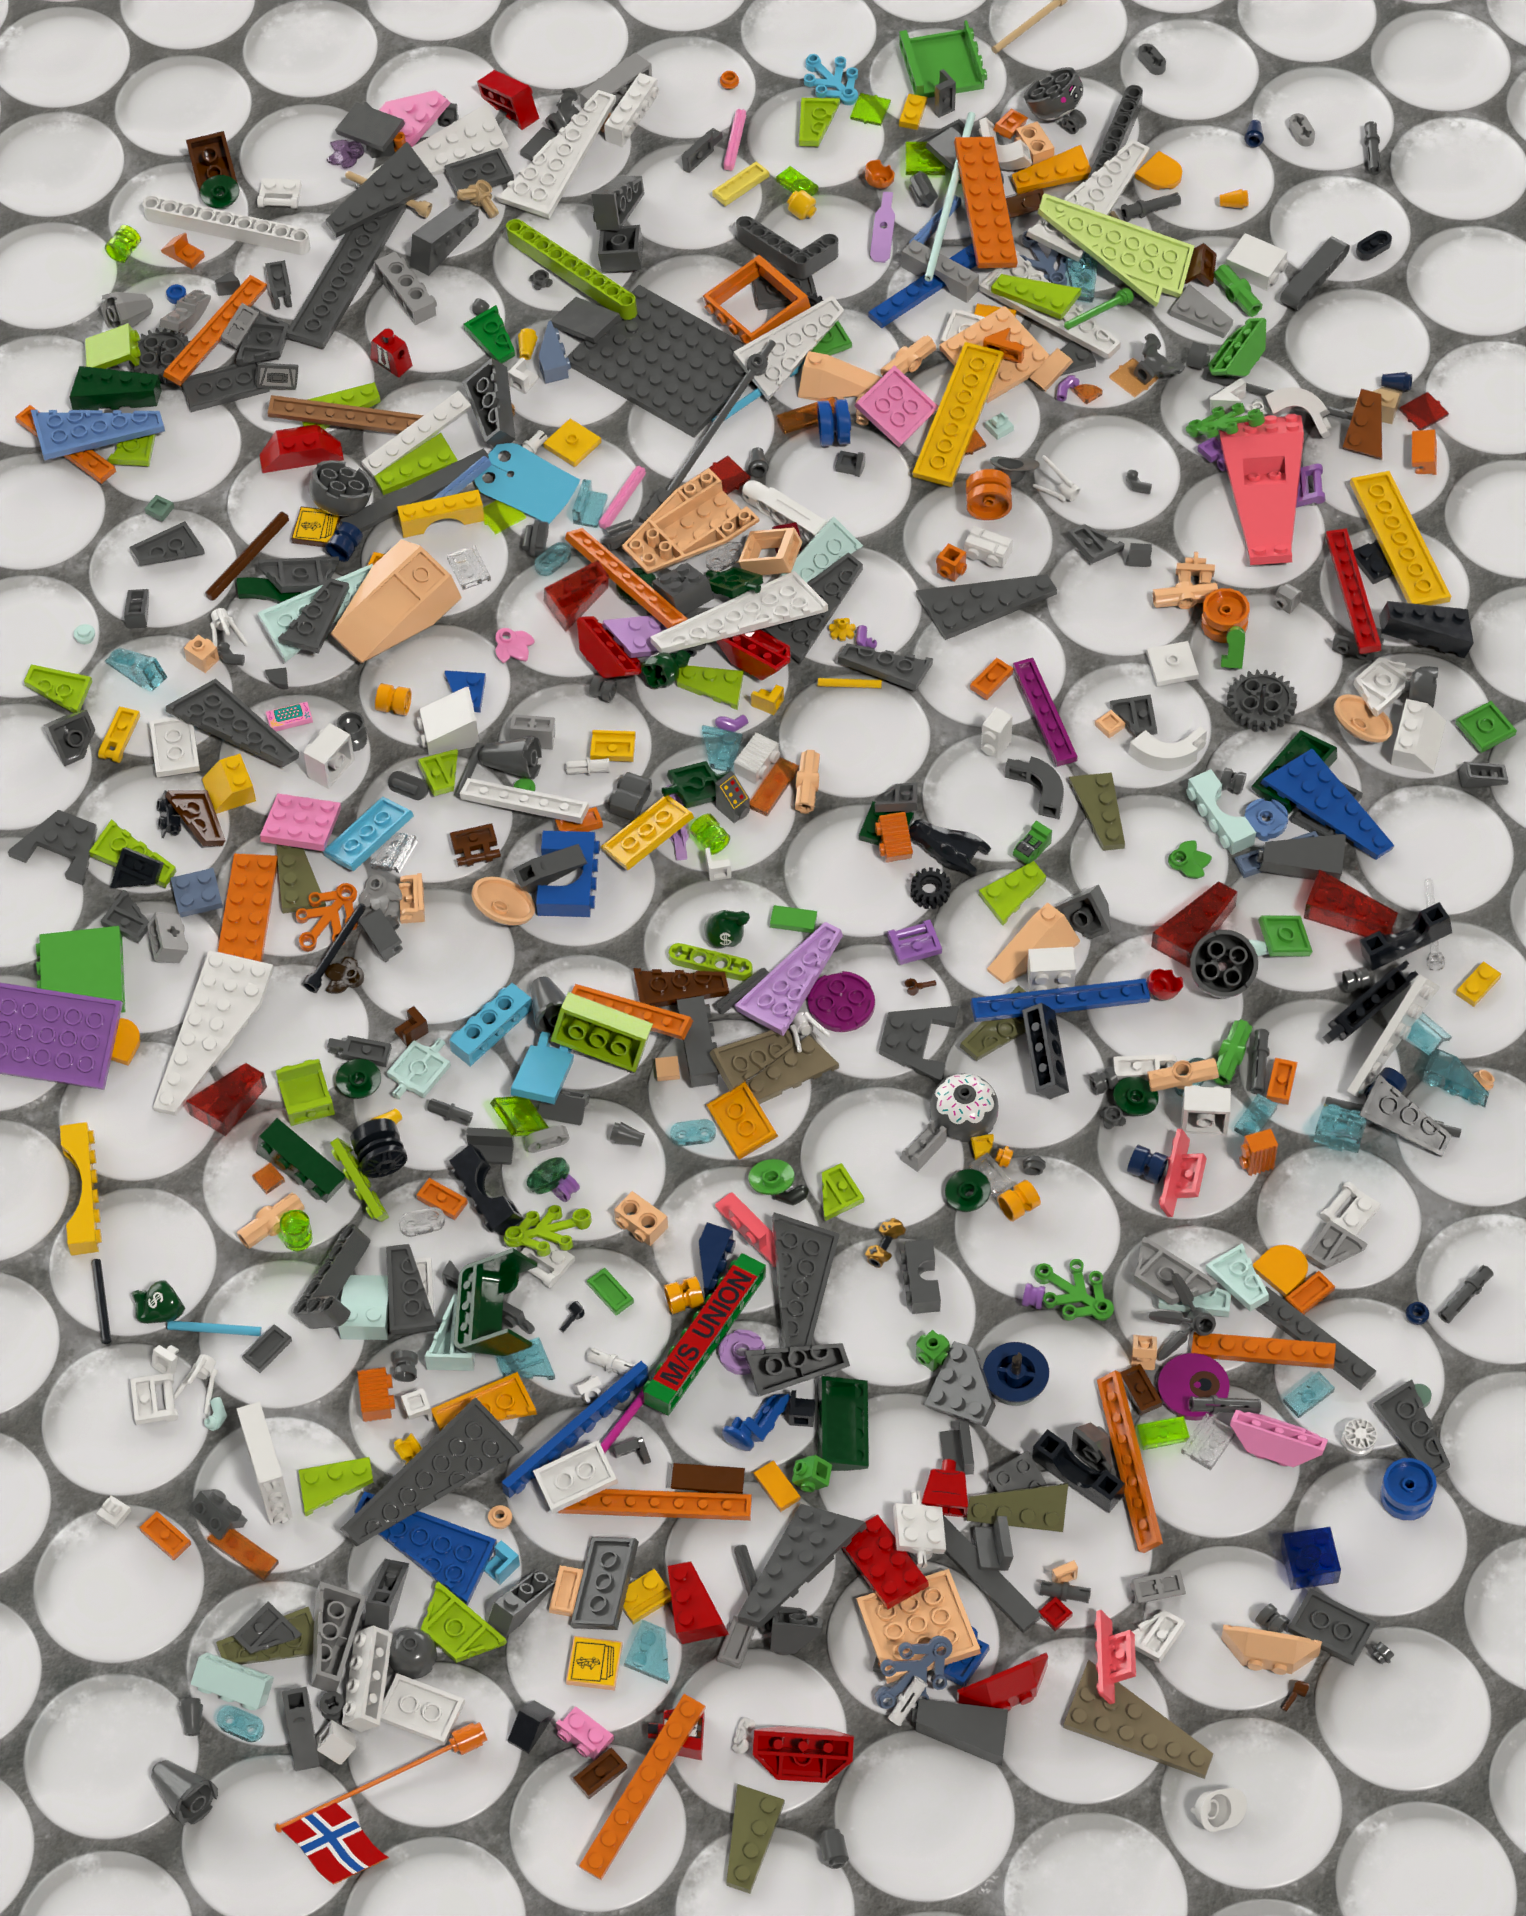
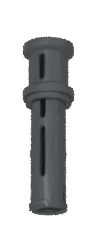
(1142, 207)

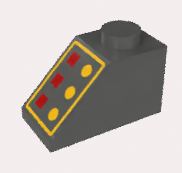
(731, 798)

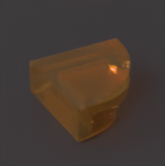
(1087, 392)

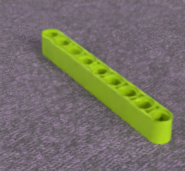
(571, 269)

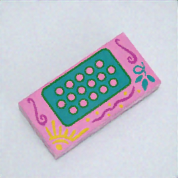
(289, 716)

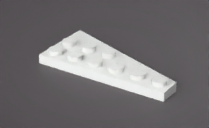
(792, 344)
(1397, 1029)

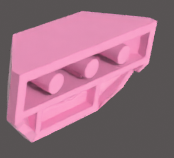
(1276, 1439)

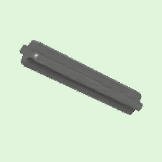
(749, 1577)

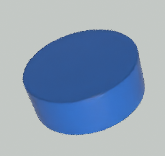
(175, 293)

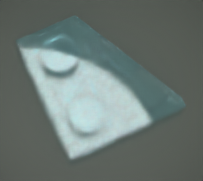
(721, 747)

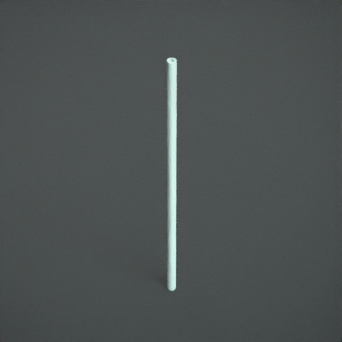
(947, 206)

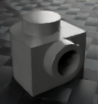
(1198, 356)

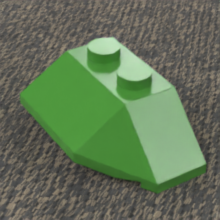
(1240, 350)

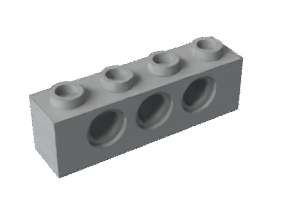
(405, 288)

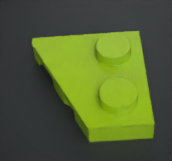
(440, 771)
(839, 1192)

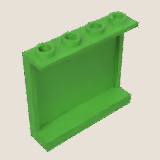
(950, 51)
(83, 963)

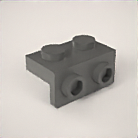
(216, 1512)

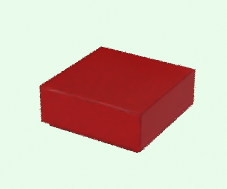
(1055, 1613)

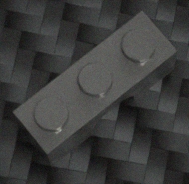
(922, 1293)

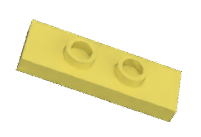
(740, 183)

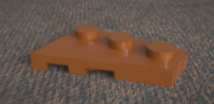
(1365, 428)

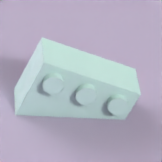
(443, 1352)

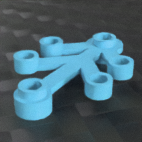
(847, 94)

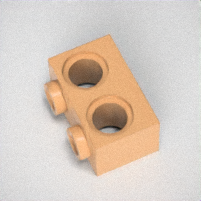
(1036, 140)
(644, 1215)

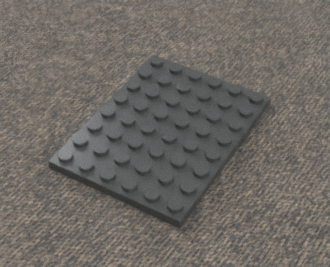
(665, 363)

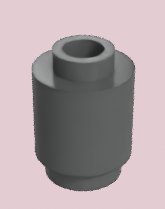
(833, 1848)

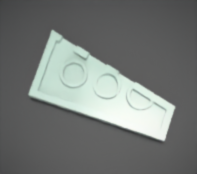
(824, 550)

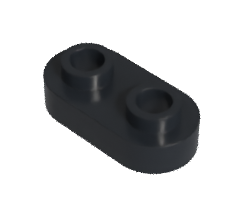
(1371, 245)

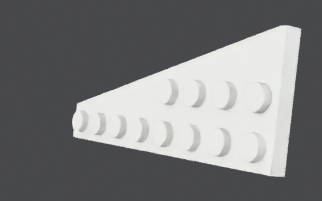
(464, 138)
(553, 167)
(1097, 193)
(1086, 334)
(776, 603)

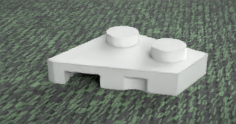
(1158, 1635)

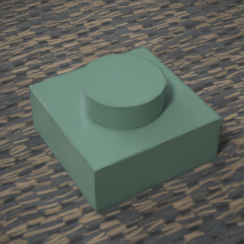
(159, 508)

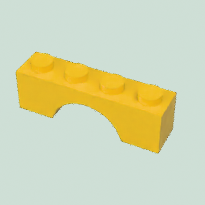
(417, 516)

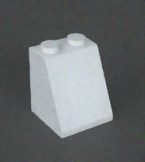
(449, 723)

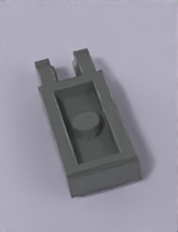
(279, 282)

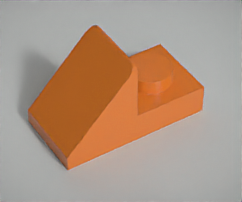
(182, 251)
(1001, 341)

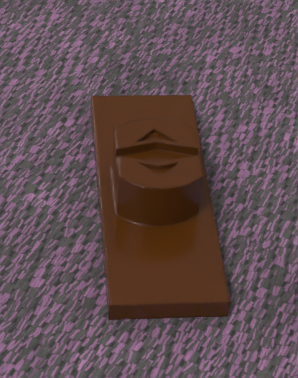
(708, 1478)

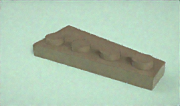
(749, 1056)
(792, 1070)

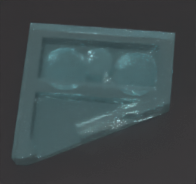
(527, 1362)
(649, 1652)

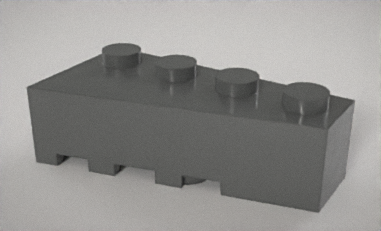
(616, 201)
(442, 235)
(491, 402)
(789, 1366)

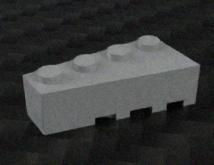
(334, 1630)

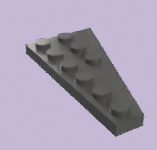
(832, 587)
(971, 605)
(227, 717)
(803, 1268)
(800, 1555)

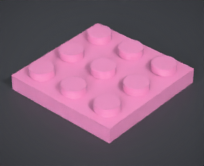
(896, 406)
(300, 822)

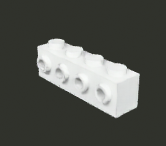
(631, 109)
(367, 1679)

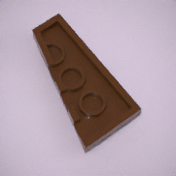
(665, 988)

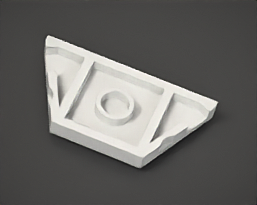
(1382, 683)

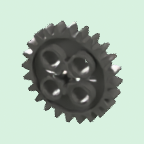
(151, 351)
(1278, 698)

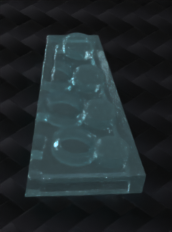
(1083, 275)

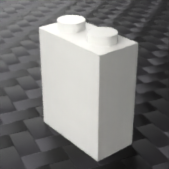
(1257, 261)

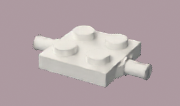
(919, 1529)

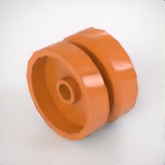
(988, 494)
(1222, 611)

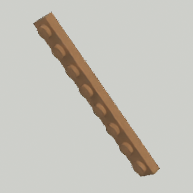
(340, 415)

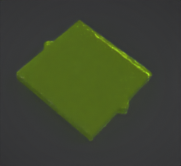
(870, 109)
(501, 516)

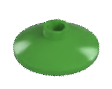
(771, 1177)

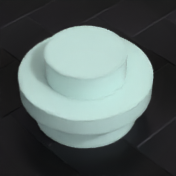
(84, 634)

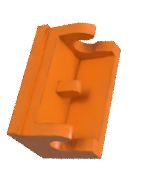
(1424, 451)

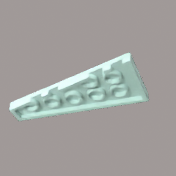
(278, 617)

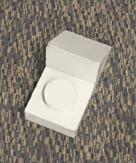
(1229, 396)

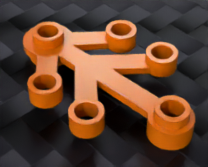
(327, 913)

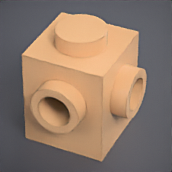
(201, 653)

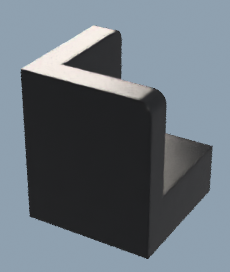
(801, 1411)

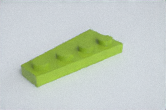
(1038, 295)
(359, 396)
(416, 465)
(113, 839)
(342, 1153)

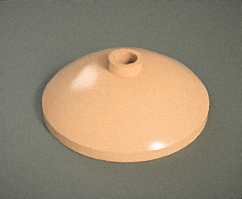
(1359, 720)
(503, 901)

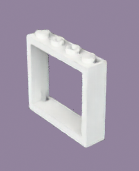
(265, 1463)

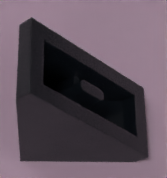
(530, 1725)

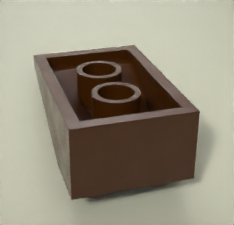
(210, 157)

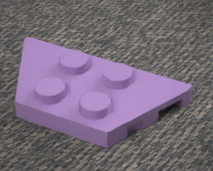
(635, 634)

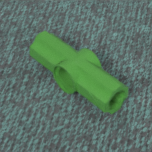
(1238, 290)
(1232, 1051)

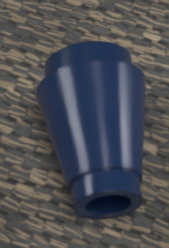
(1254, 134)
(1399, 381)

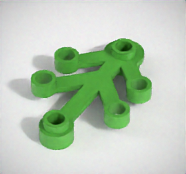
(1224, 422)
(1075, 1293)

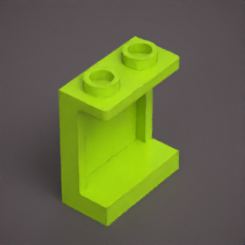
(113, 347)
(304, 1092)

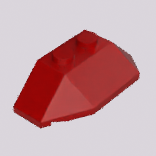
(299, 448)
(603, 651)
(756, 653)
(1007, 1687)
(803, 1752)

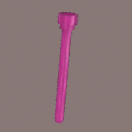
(623, 1421)

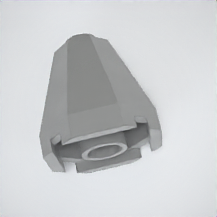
(125, 308)

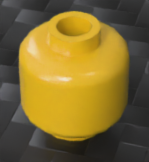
(802, 204)

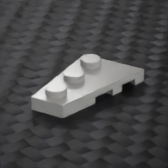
(1200, 312)

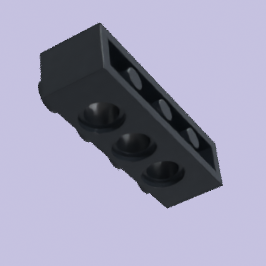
(1045, 1051)

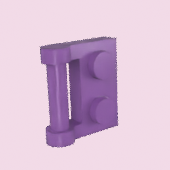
(1318, 495)
(915, 947)

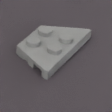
(1156, 1270)

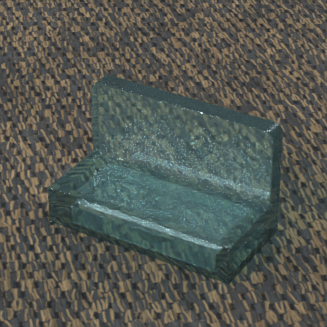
(588, 505)
(1427, 1034)

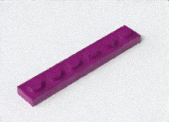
(1045, 712)

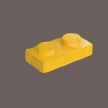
(913, 111)
(1478, 984)

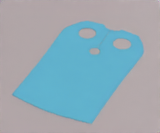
(536, 485)

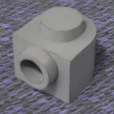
(1288, 597)

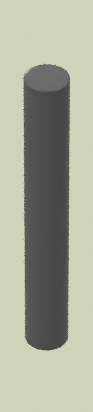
(469, 768)

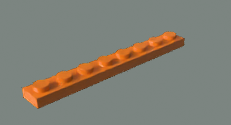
(211, 333)
(625, 578)
(1129, 1462)
(665, 1504)
(642, 1787)

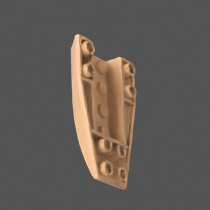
(688, 524)
(395, 601)

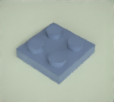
(196, 892)

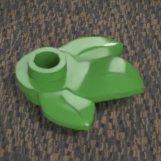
(1192, 860)

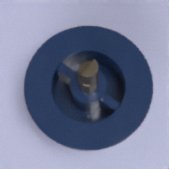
(1016, 1373)

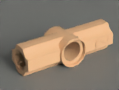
(911, 358)
(1182, 595)
(807, 781)
(1194, 1071)
(268, 1221)

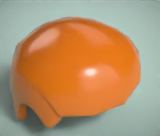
(879, 175)

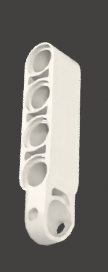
(782, 509)

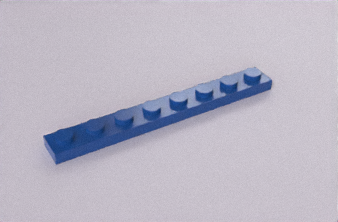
(916, 292)
(1061, 999)
(576, 1428)

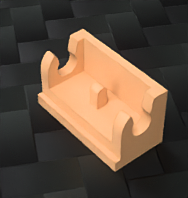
(412, 899)

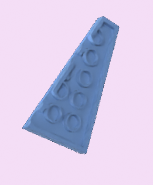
(89, 429)

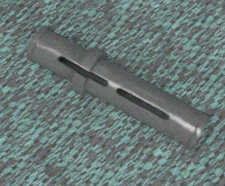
(1372, 143)
(1260, 1053)
(1472, 1287)
(1222, 1404)

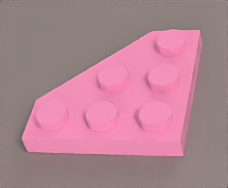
(418, 113)

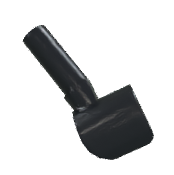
(577, 1312)

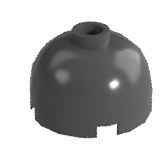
(1422, 685)
(412, 1653)

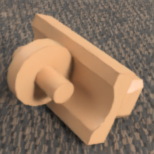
(1195, 567)

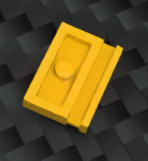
(613, 745)
(645, 1596)

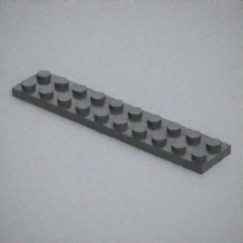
(342, 279)

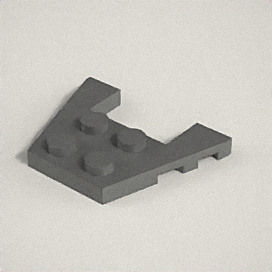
(62, 835)
(907, 1037)

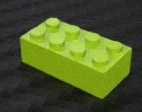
(601, 1032)

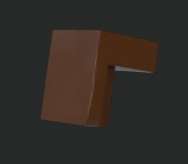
(413, 1028)

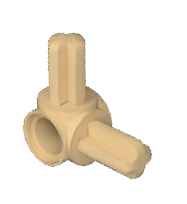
(479, 195)

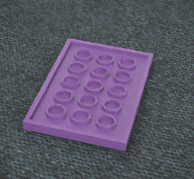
(57, 1035)

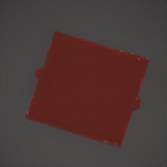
(1424, 411)
(730, 474)

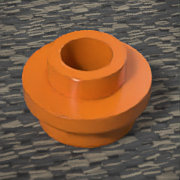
(729, 80)

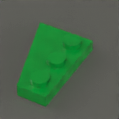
(491, 335)

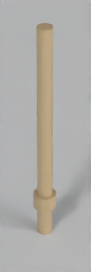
(1028, 24)

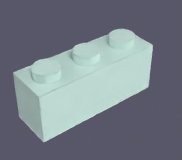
(232, 1681)

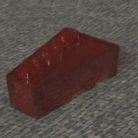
(576, 593)
(228, 1098)

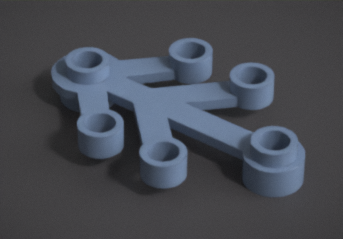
(1045, 264)
(915, 1668)

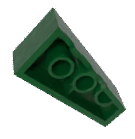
(114, 388)
(299, 1160)

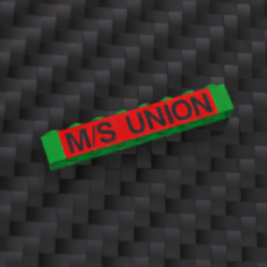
(704, 1334)

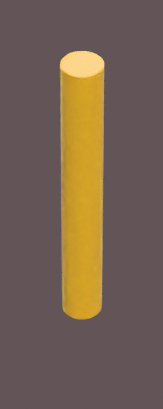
(853, 683)

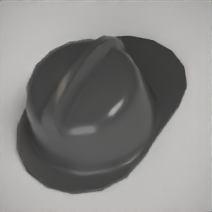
(1014, 467)

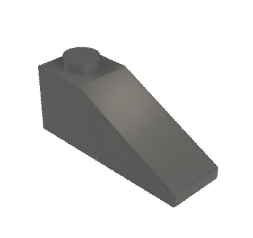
(385, 1594)

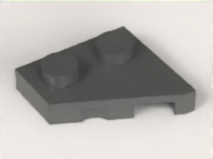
(1093, 544)
(1136, 713)

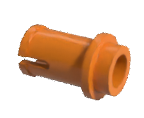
(399, 141)

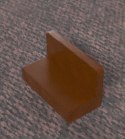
(1024, 202)
(1202, 265)

